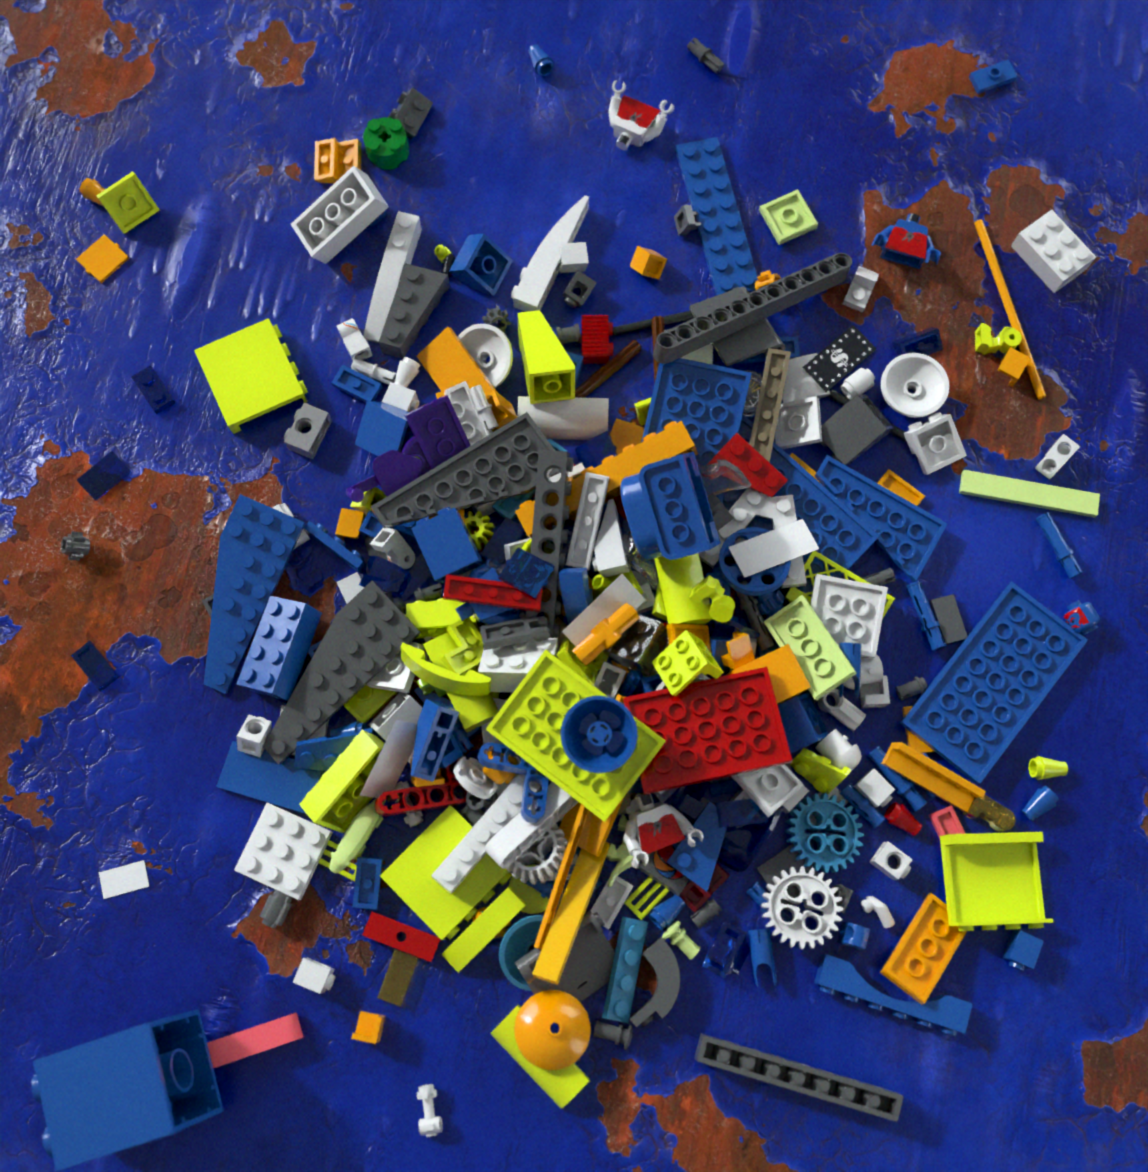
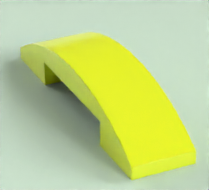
(472, 684)
(483, 929)

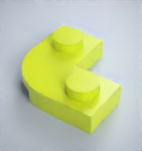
(469, 648)

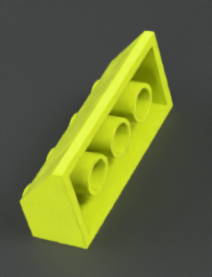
(337, 794)

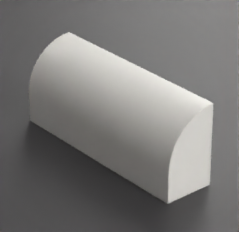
(568, 418)

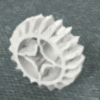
(546, 868)

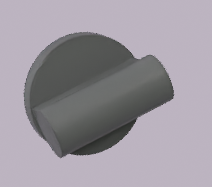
(845, 893)

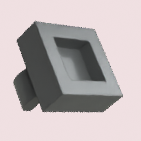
(685, 220)

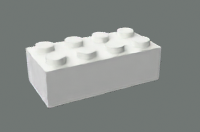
(339, 215)

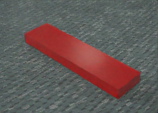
(489, 593)

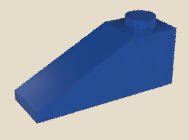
(431, 738)

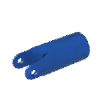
(853, 654)
(761, 951)

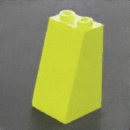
(544, 360)

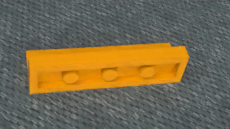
(931, 776)

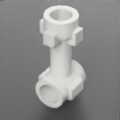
(412, 818)
(430, 1124)

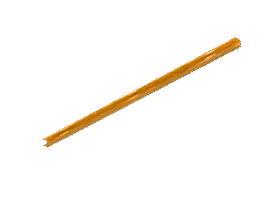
(563, 871)

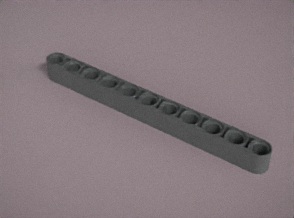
(751, 308)

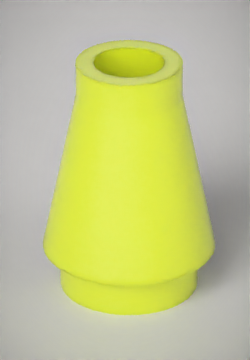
(1046, 768)

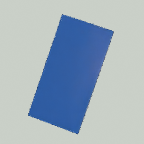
(266, 779)

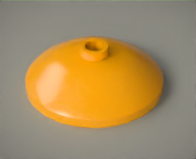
(533, 1031)

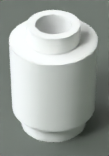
(858, 383)

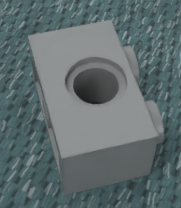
(307, 443)

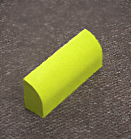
(676, 582)
(472, 710)
(559, 1084)

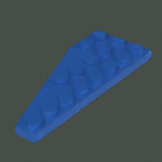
(248, 569)

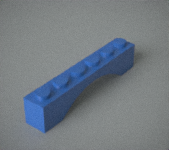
(941, 1010)

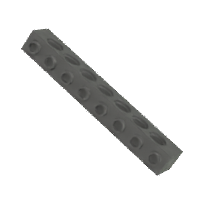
(548, 461)
(799, 1077)

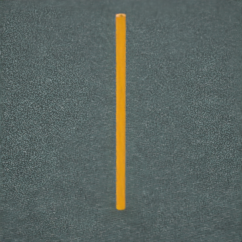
(1009, 307)

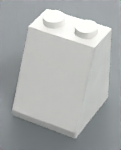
(400, 708)

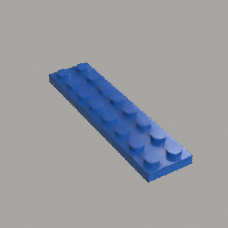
(721, 225)

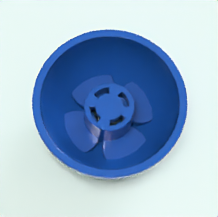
(584, 737)

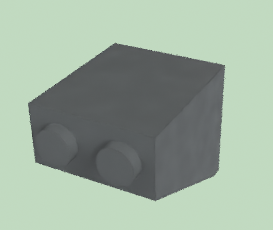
(854, 429)

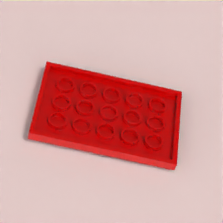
(712, 730)

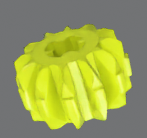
(483, 525)

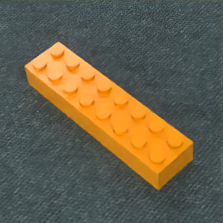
(655, 447)

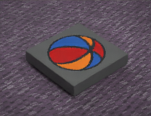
(663, 872)

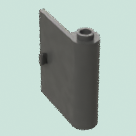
(745, 342)
(587, 964)

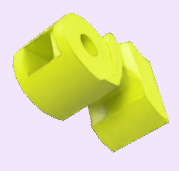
(1005, 339)
(721, 606)

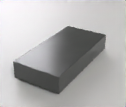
(949, 617)

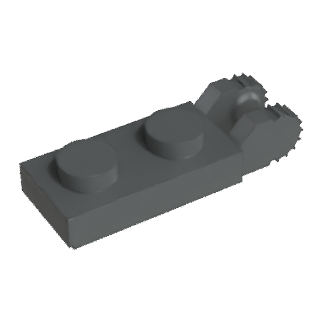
(514, 632)

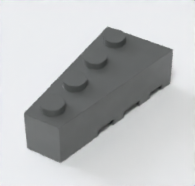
(413, 302)

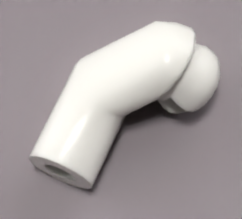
(872, 903)

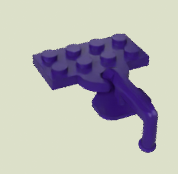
(435, 440)

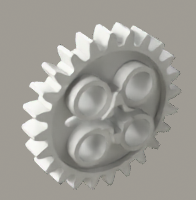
(796, 929)

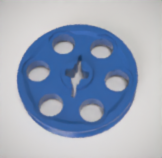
(731, 573)

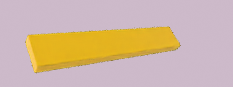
(569, 916)

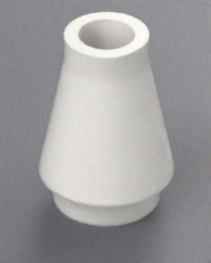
(406, 372)

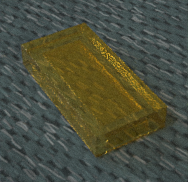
(398, 977)

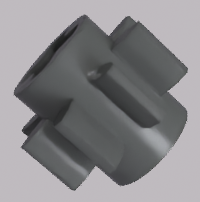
(497, 318)
(75, 546)

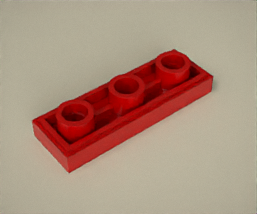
(387, 930)

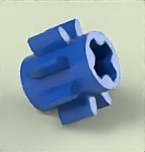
(770, 603)

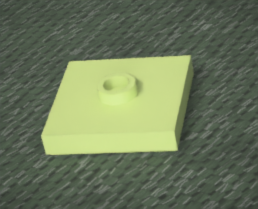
(788, 217)

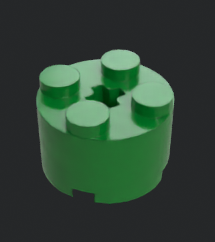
(386, 143)

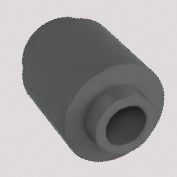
(276, 909)

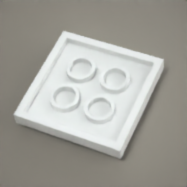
(850, 610)
(283, 851)

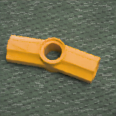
(606, 633)

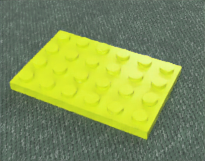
(532, 729)

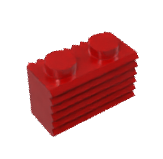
(595, 339)

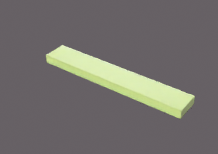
(1029, 493)

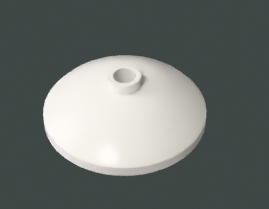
(486, 341)
(921, 375)

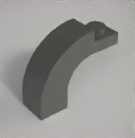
(668, 983)

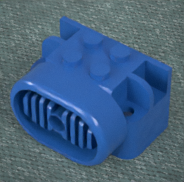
(669, 509)

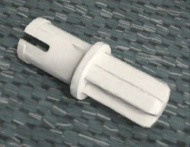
(373, 371)
(483, 408)

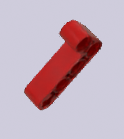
(422, 796)

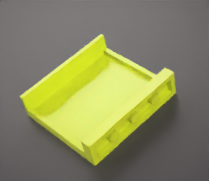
(250, 373)
(993, 880)
(413, 881)

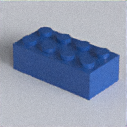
(279, 648)

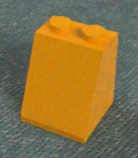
(784, 673)

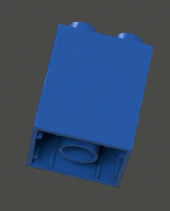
(126, 1089)

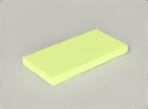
(812, 645)

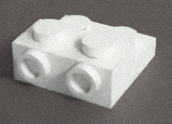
(935, 442)
(396, 674)

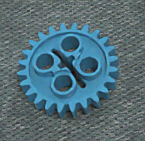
(825, 854)

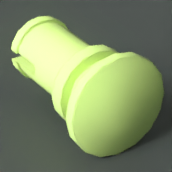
(681, 940)

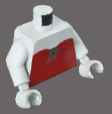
(634, 120)
(655, 828)

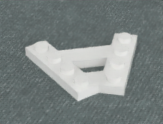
(751, 504)

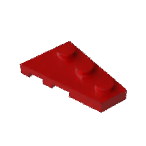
(754, 466)

